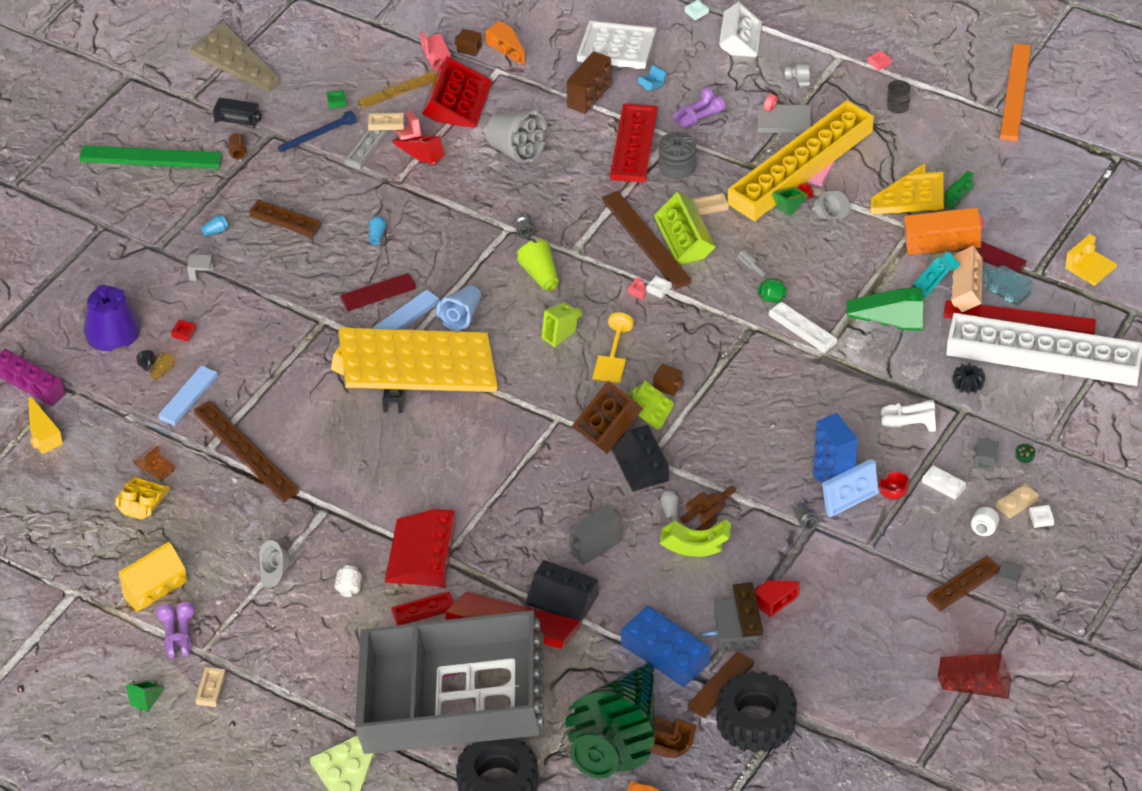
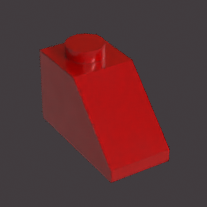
(775, 595)

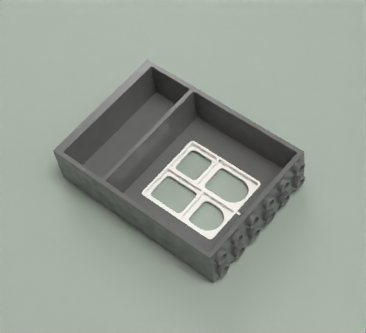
(404, 672)

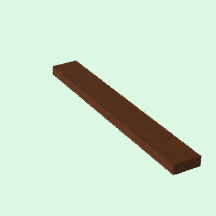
(646, 240)
(246, 451)

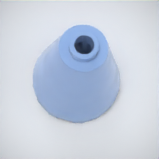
(459, 308)

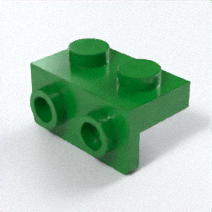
(958, 190)

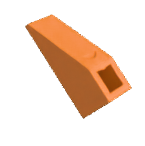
(505, 40)

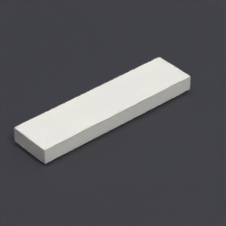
(802, 327)

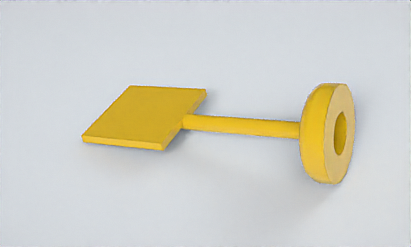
(612, 368)

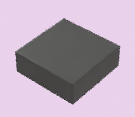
(1009, 574)

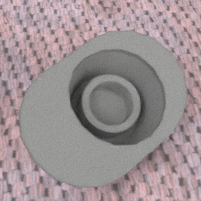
(831, 205)
(273, 563)

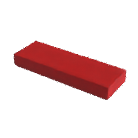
(422, 608)

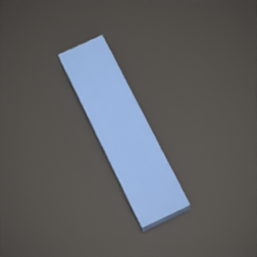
(409, 312)
(188, 395)

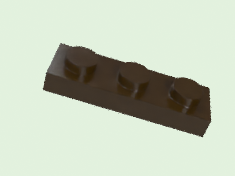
(747, 609)

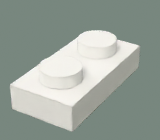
(944, 482)

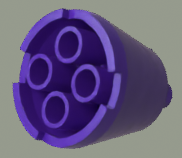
(110, 319)

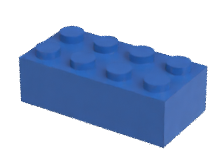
(834, 448)
(665, 646)

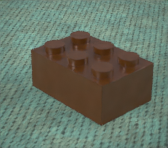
(589, 82)
(607, 417)

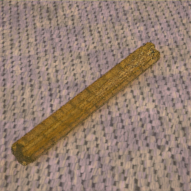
(397, 90)

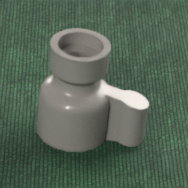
(800, 72)

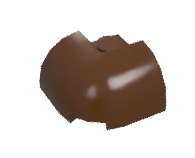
(671, 738)

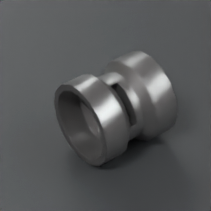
(524, 226)

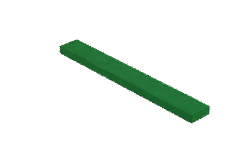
(152, 157)

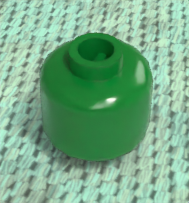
(772, 290)

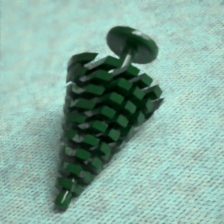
(614, 725)

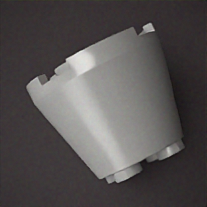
(517, 134)

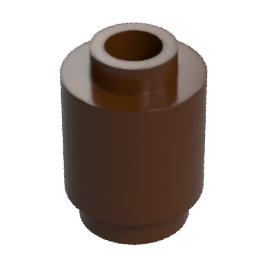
(237, 146)

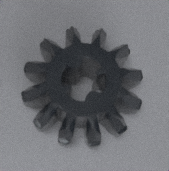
(968, 378)

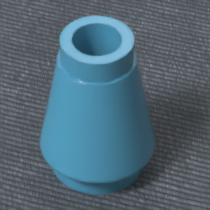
(215, 225)
(376, 229)

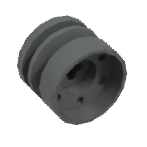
(677, 155)

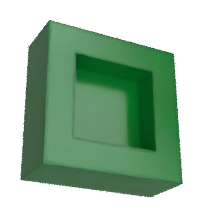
(336, 99)

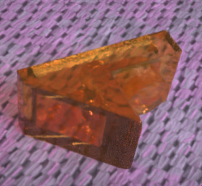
(154, 463)

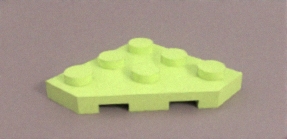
(343, 766)

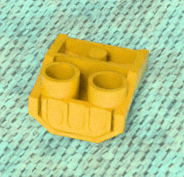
(140, 497)

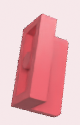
(412, 129)

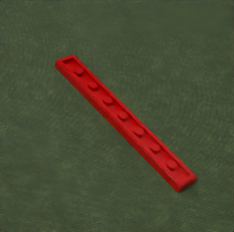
(1035, 318)

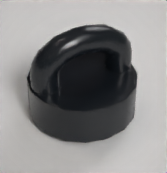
(146, 359)

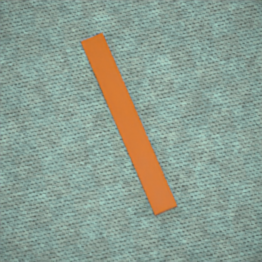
(1015, 92)

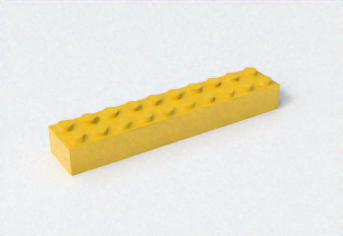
(800, 159)

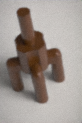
(707, 506)

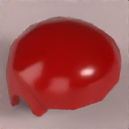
(894, 486)

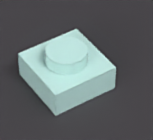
(696, 10)

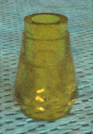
(162, 365)

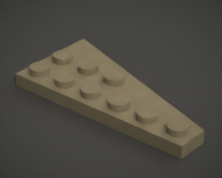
(232, 55)

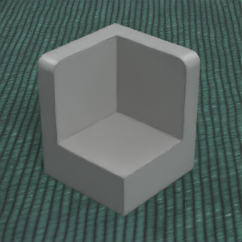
(197, 263)

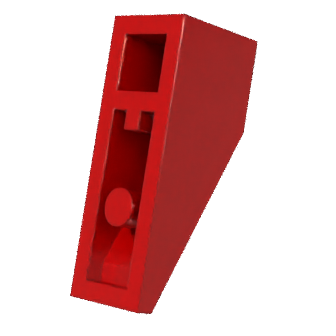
(422, 148)

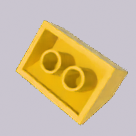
(152, 577)

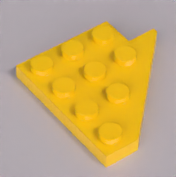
(911, 193)

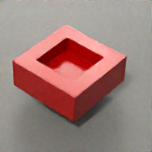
(183, 330)

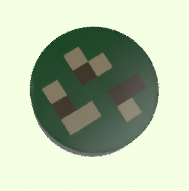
(1025, 453)

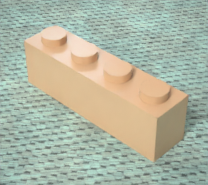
(967, 279)

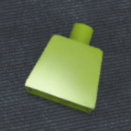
(559, 323)

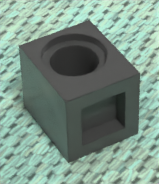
(986, 455)

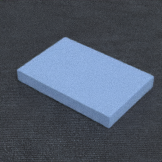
(850, 487)

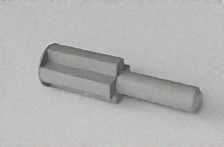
(750, 262)

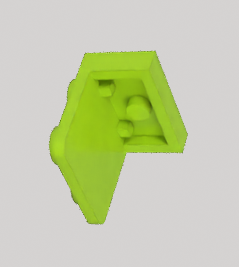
(654, 404)

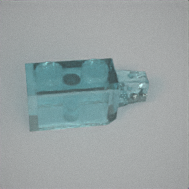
(1007, 284)

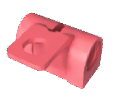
(434, 49)

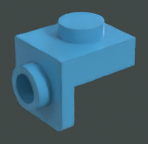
(654, 79)

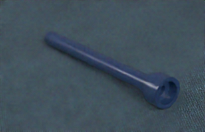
(347, 119)

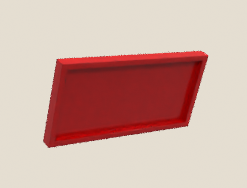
(555, 628)

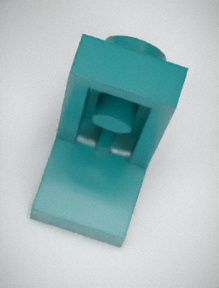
(938, 267)

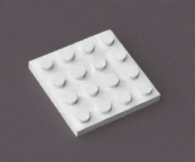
(622, 42)

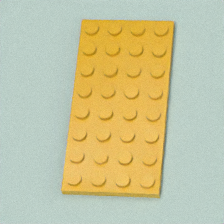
(417, 359)

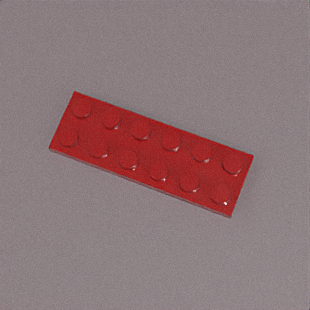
(634, 143)

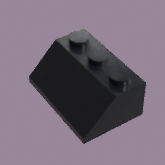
(641, 459)
(562, 591)

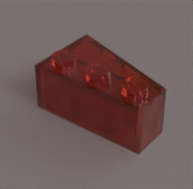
(975, 675)

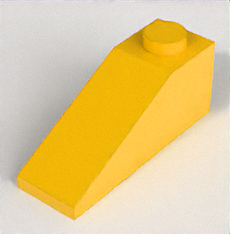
(43, 431)

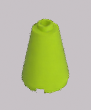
(539, 263)

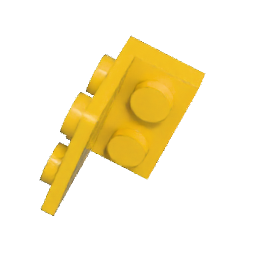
(1088, 263)

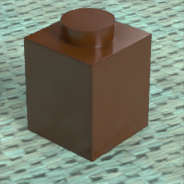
(468, 42)
(668, 380)

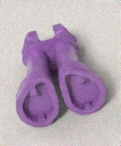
(707, 105)
(166, 615)

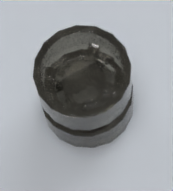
(898, 96)

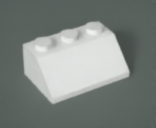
(740, 31)

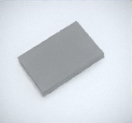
(784, 119)

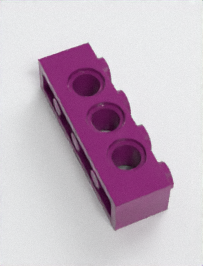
(30, 378)

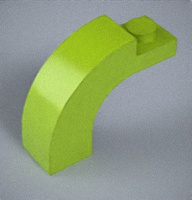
(695, 542)

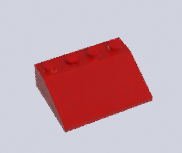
(457, 95)
(422, 548)

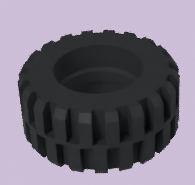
(750, 732)
(492, 754)

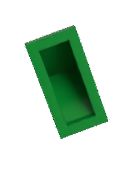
(789, 199)
(143, 694)

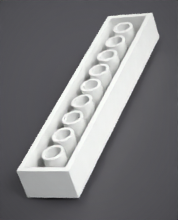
(1044, 349)

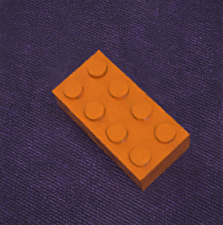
(942, 231)

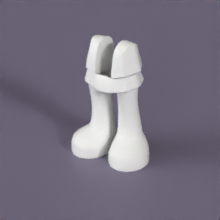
(897, 415)

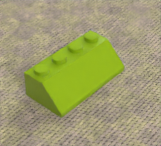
(684, 229)

